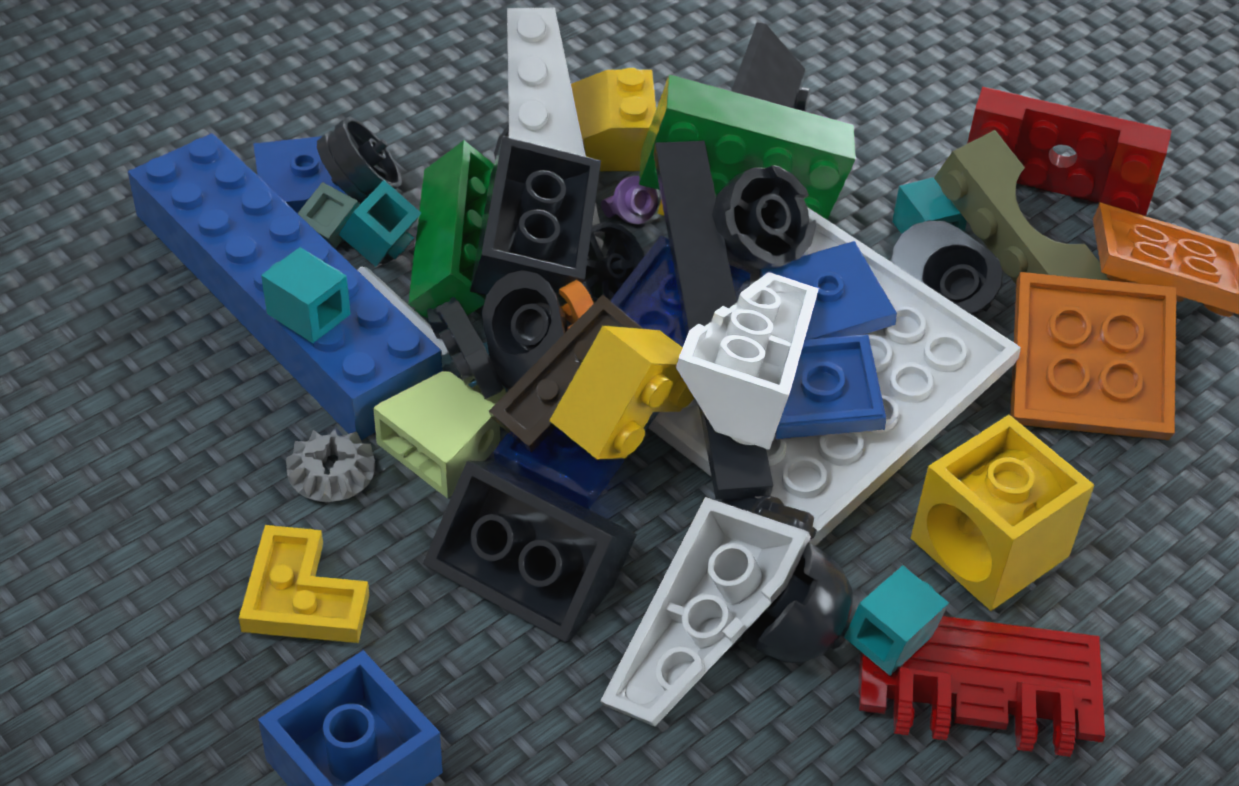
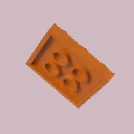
(1164, 254)
(1095, 356)

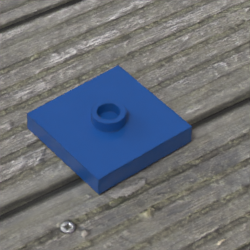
(292, 169)
(847, 295)
(833, 390)

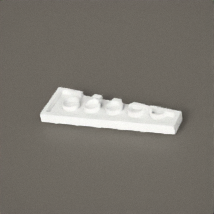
(540, 85)

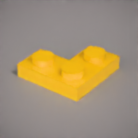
(291, 600)

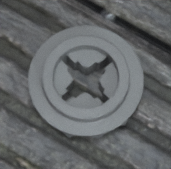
(346, 478)

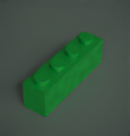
(449, 230)

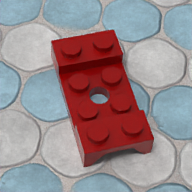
(1113, 160)

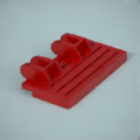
(993, 673)

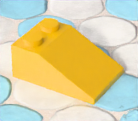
(615, 116)

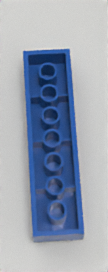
(231, 232)

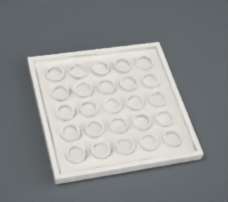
(926, 374)

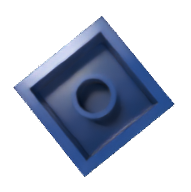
(351, 732)

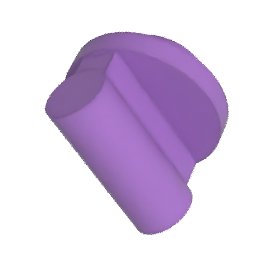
(631, 201)

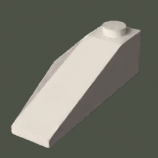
(748, 358)
(710, 595)

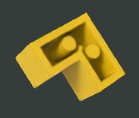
(619, 388)

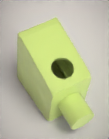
(438, 428)

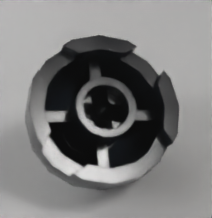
(764, 218)
(808, 614)

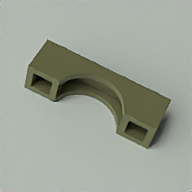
(983, 187)

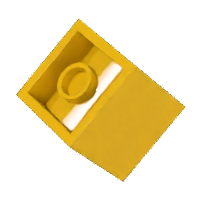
(1000, 511)

